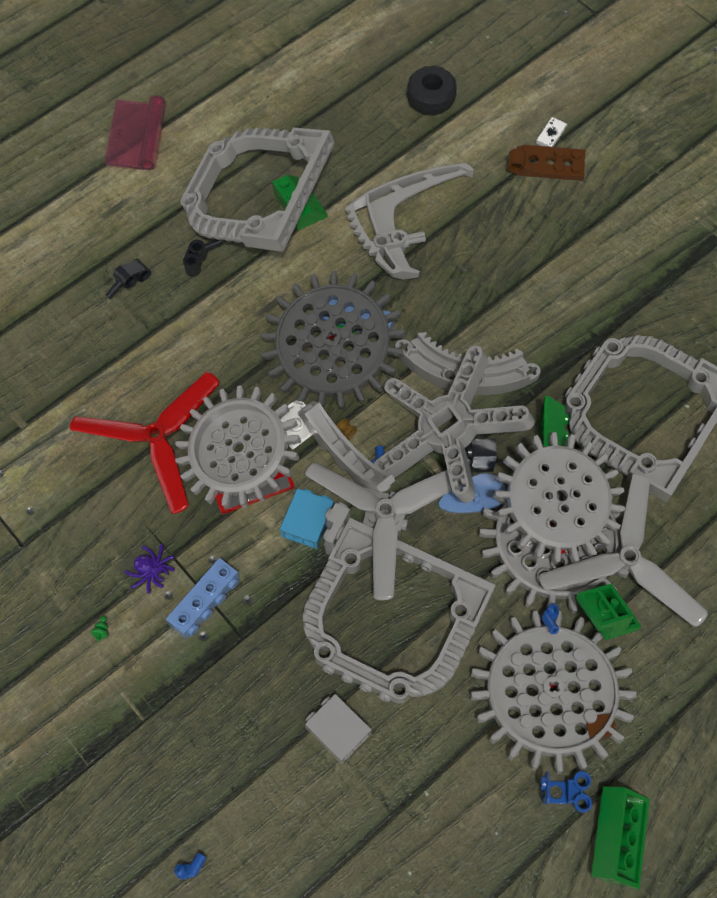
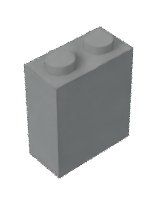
(337, 728)

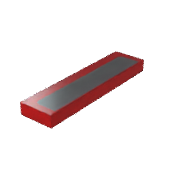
(285, 483)

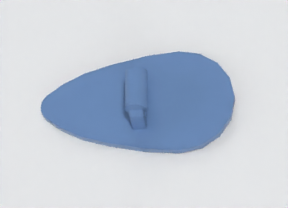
(484, 487)

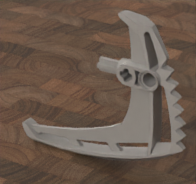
(387, 240)

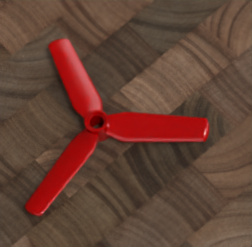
(161, 452)

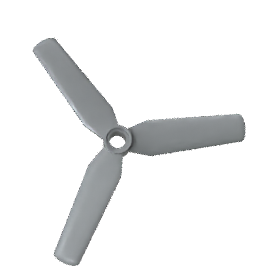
(385, 531)
(643, 570)

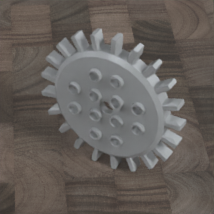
(210, 432)
(524, 498)

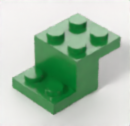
(608, 611)

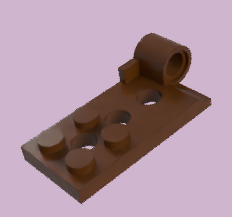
(520, 165)

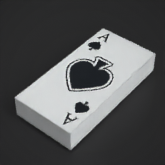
(551, 133)

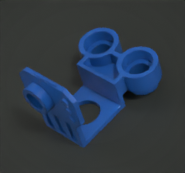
(571, 791)

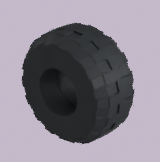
(431, 90)

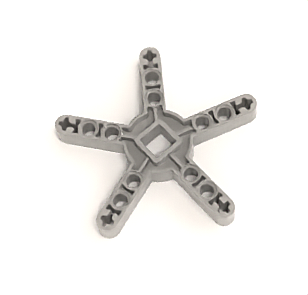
(459, 435)

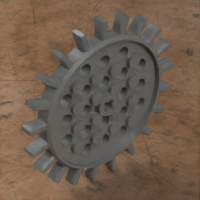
(319, 299)

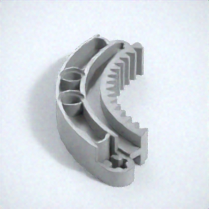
(436, 365)

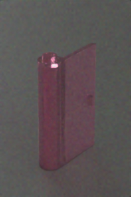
(139, 135)

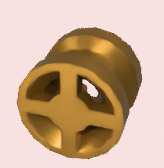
(346, 428)

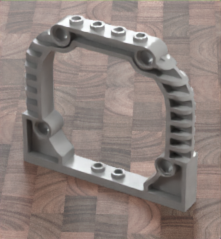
(257, 232)
(663, 474)
(469, 591)

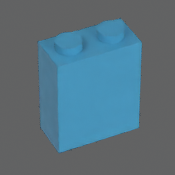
(306, 518)

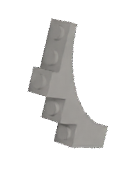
(343, 452)

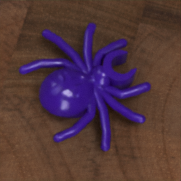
(150, 568)

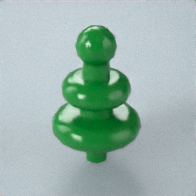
(100, 629)

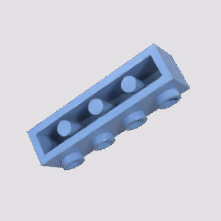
(203, 599)

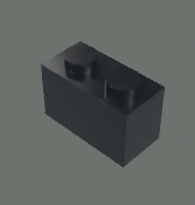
(482, 455)

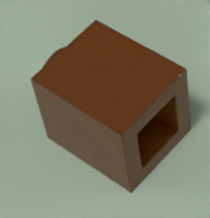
(598, 725)

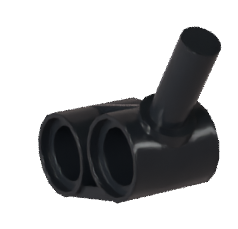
(196, 255)
(128, 274)

